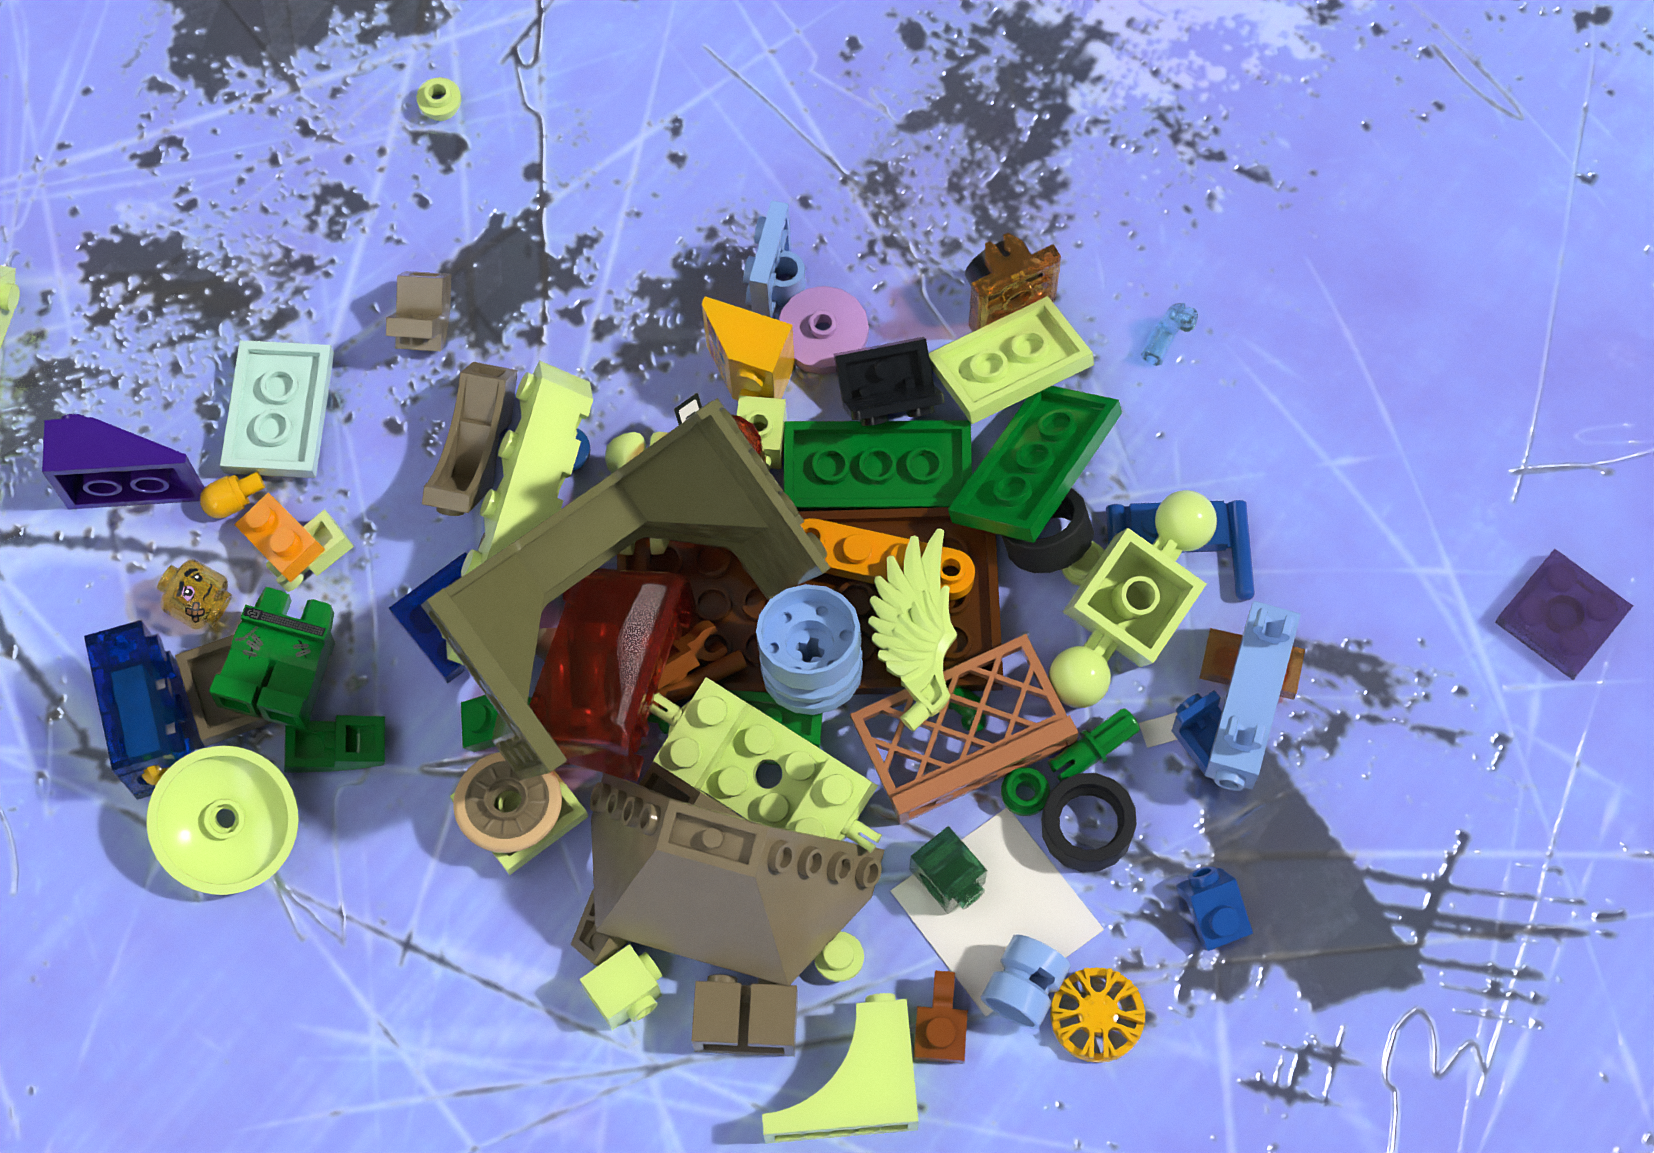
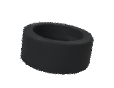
(1058, 550)
(1088, 785)

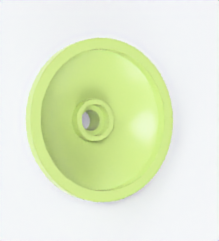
(186, 828)

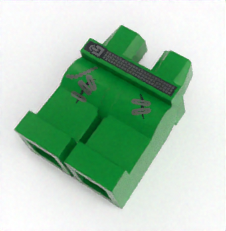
(276, 661)

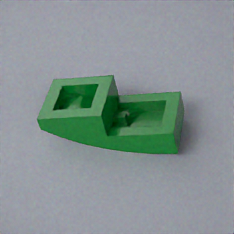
(335, 745)

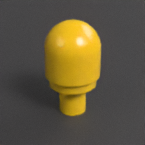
(229, 494)

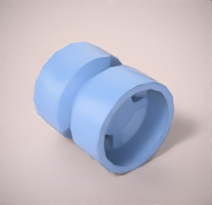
(1027, 979)

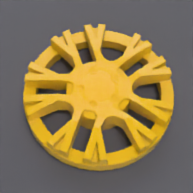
(1097, 1014)

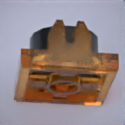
(1009, 278)

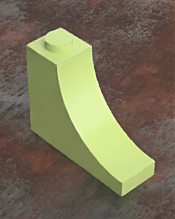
(870, 1089)

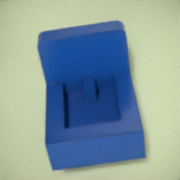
(1197, 726)
(1215, 907)

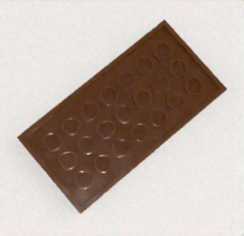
(733, 601)

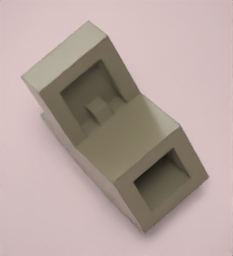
(421, 311)

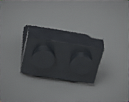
(887, 381)

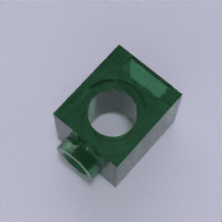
(949, 871)

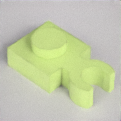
(330, 537)

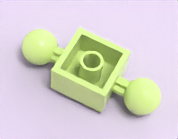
(1133, 598)

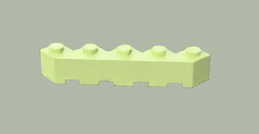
(533, 461)

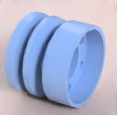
(810, 649)

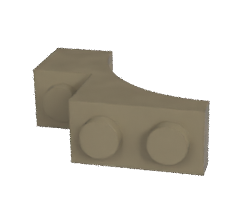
(471, 447)

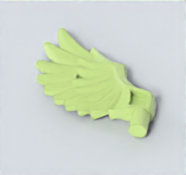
(915, 627)

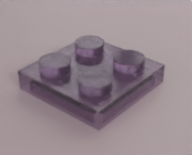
(1564, 614)

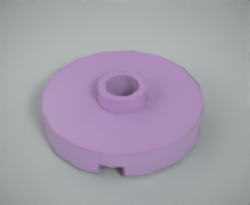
(824, 305)

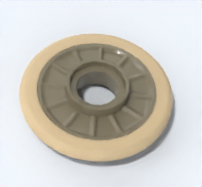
(505, 830)

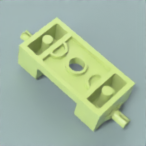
(722, 742)

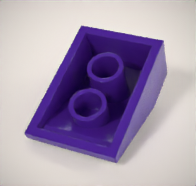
(111, 467)

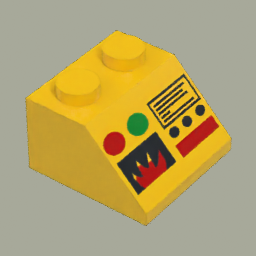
(749, 349)

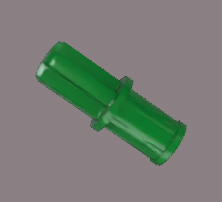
(1096, 744)

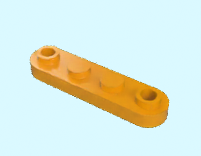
(864, 554)

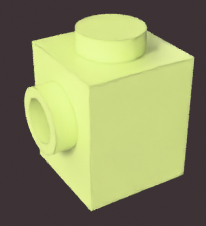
(769, 418)
(624, 987)

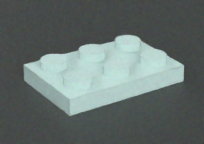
(277, 409)

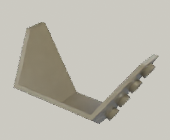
(720, 883)

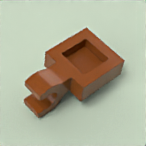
(687, 650)
(940, 1028)

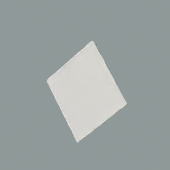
(1020, 897)

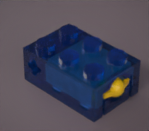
(137, 704)

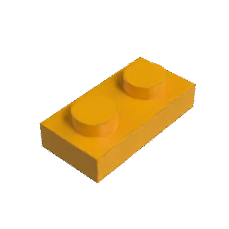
(279, 537)

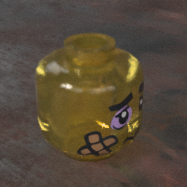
(194, 594)

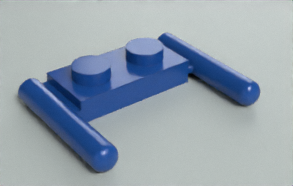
(1230, 532)

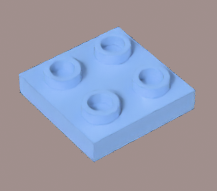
(772, 260)

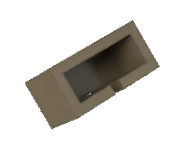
(744, 1017)

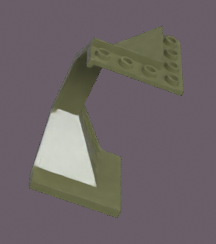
(688, 488)

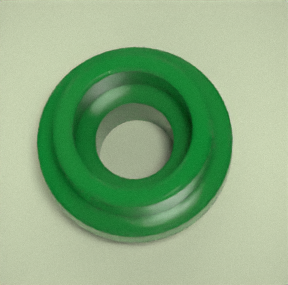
(1025, 777)

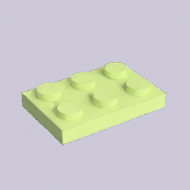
(1010, 359)

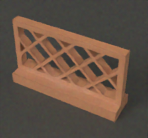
(979, 767)

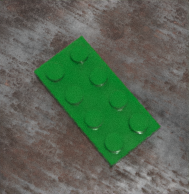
(1035, 462)
(875, 465)

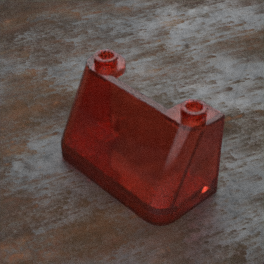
(609, 665)

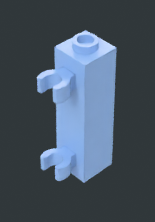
(1252, 696)

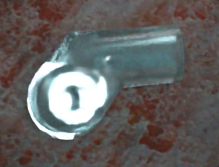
(1163, 335)

